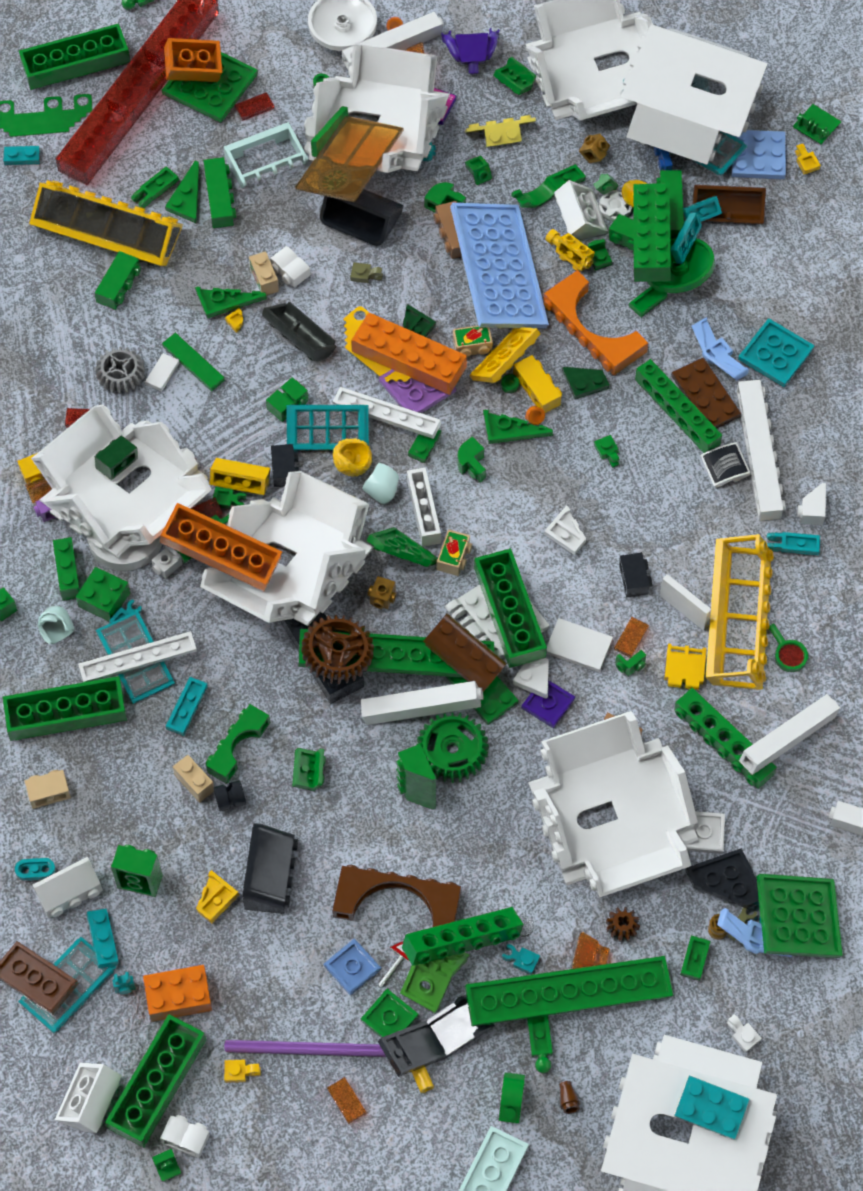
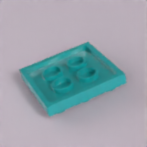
(776, 352)

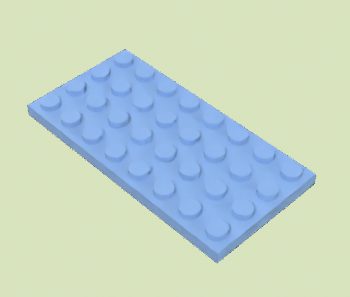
(499, 265)

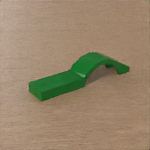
(546, 190)

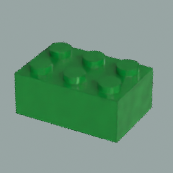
(137, 870)

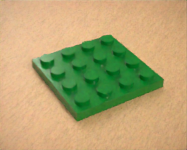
(214, 98)
(799, 916)

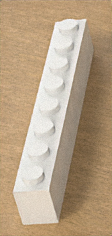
(760, 451)

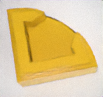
(235, 320)

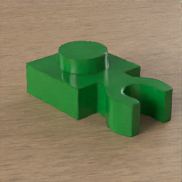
(227, 497)

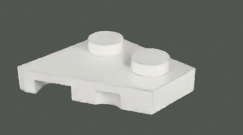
(566, 532)
(534, 677)

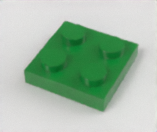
(388, 1015)

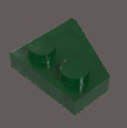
(417, 321)
(585, 381)

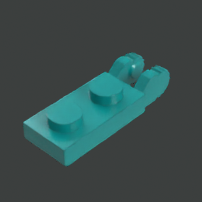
(794, 543)

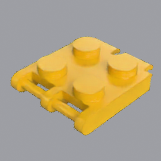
(685, 667)

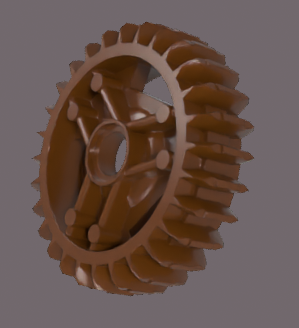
(335, 661)

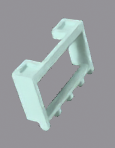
(279, 134)

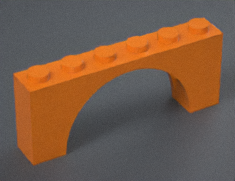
(612, 352)

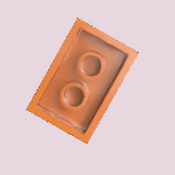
(193, 60)
(177, 993)

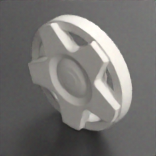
(614, 205)

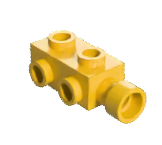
(571, 250)

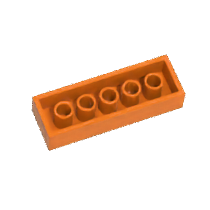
(409, 353)
(220, 546)

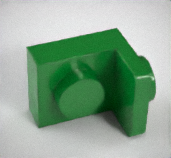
(479, 169)
(601, 257)
(166, 1165)

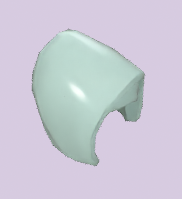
(382, 484)
(55, 624)

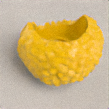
(352, 457)

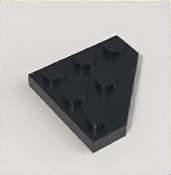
(726, 878)

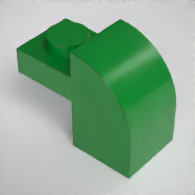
(442, 194)
(468, 459)
(511, 1097)

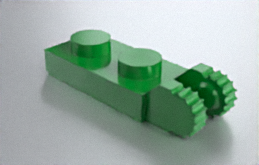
(155, 186)

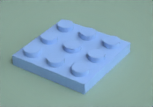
(763, 155)

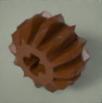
(624, 930)

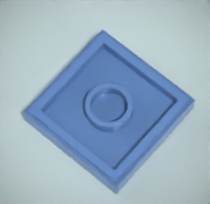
(352, 967)

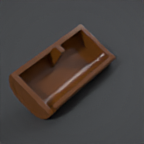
(736, 202)
(464, 652)

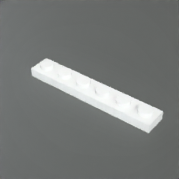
(390, 413)
(137, 657)

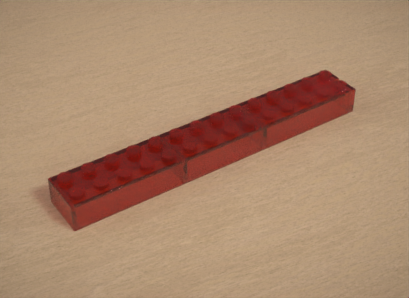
(131, 92)

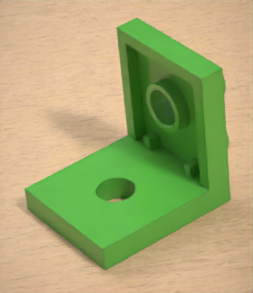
(438, 975)

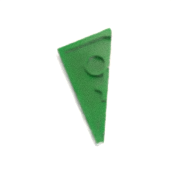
(184, 199)
(224, 300)
(507, 429)

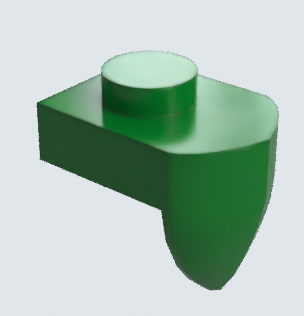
(605, 184)

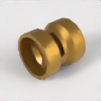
(714, 930)

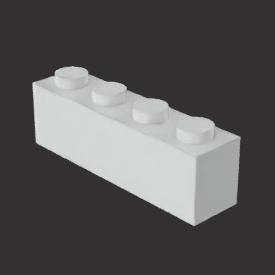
(423, 507)

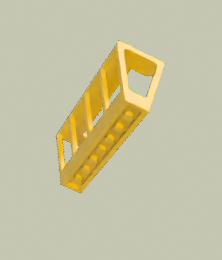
(719, 613)

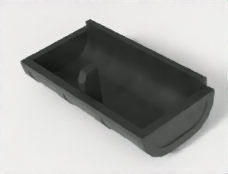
(300, 330)

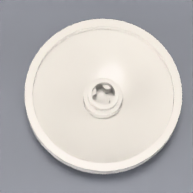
(341, 22)

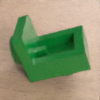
(634, 664)

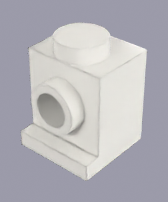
(166, 568)

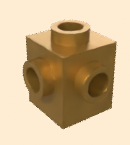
(594, 148)
(382, 593)

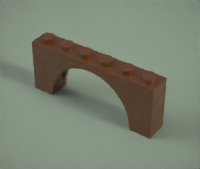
(358, 884)

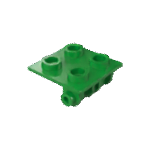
(816, 124)

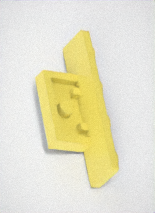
(501, 133)

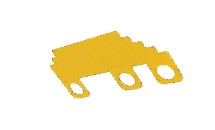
(352, 326)

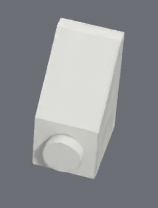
(813, 507)

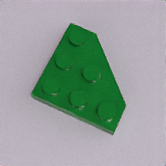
(400, 545)

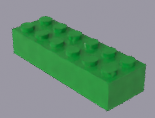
(74, 56)
(652, 232)
(510, 608)
(64, 708)
(156, 1081)

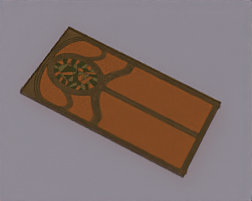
(349, 158)

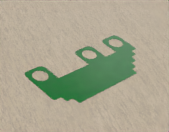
(50, 121)

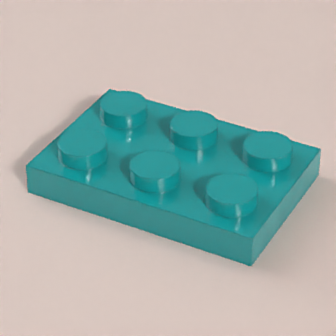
(711, 1107)

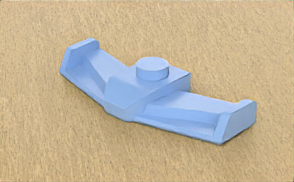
(717, 351)
(749, 935)

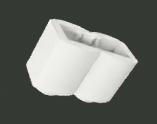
(290, 267)
(185, 1136)

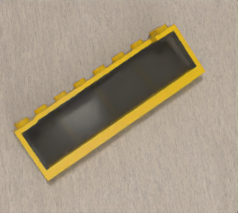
(105, 222)

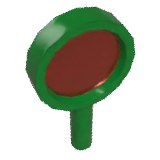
(790, 654)

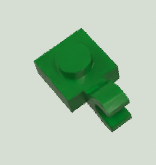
(607, 449)

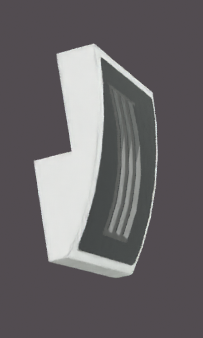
(725, 464)

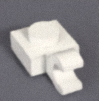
(745, 1035)

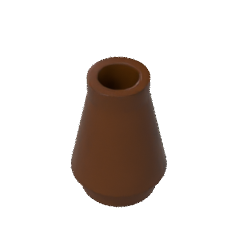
(568, 1098)

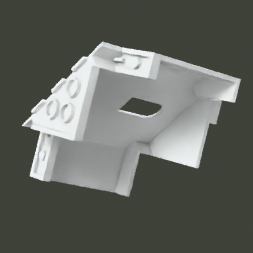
(570, 40)
(388, 85)
(673, 112)
(98, 504)
(316, 525)
(647, 793)
(710, 1158)

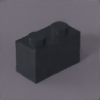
(283, 462)
(634, 574)

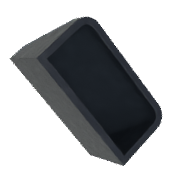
(366, 219)
(269, 869)

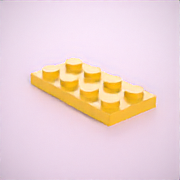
(505, 354)

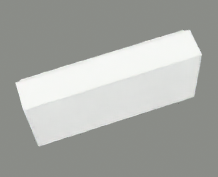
(162, 372)

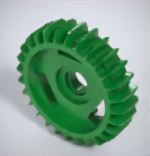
(448, 734)

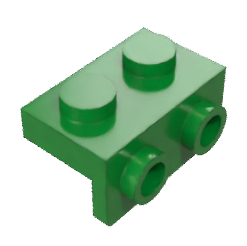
(515, 76)
(308, 769)

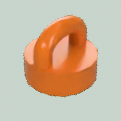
(394, 22)
(535, 415)

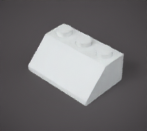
(580, 210)
(68, 888)
(88, 1097)

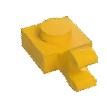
(805, 160)
(237, 1070)

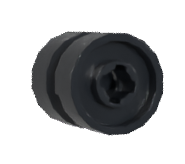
(229, 795)

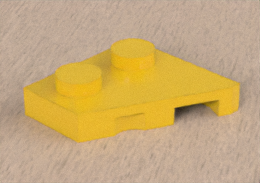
(216, 897)

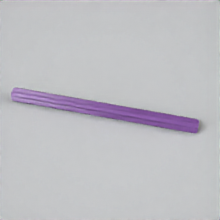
(306, 1048)

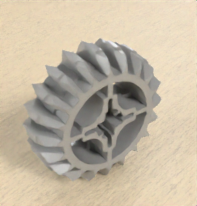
(123, 361)

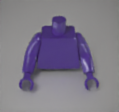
(471, 48)

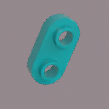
(35, 868)

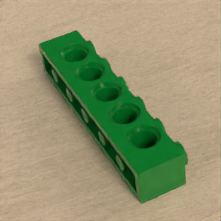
(678, 406)
(708, 714)
(462, 936)

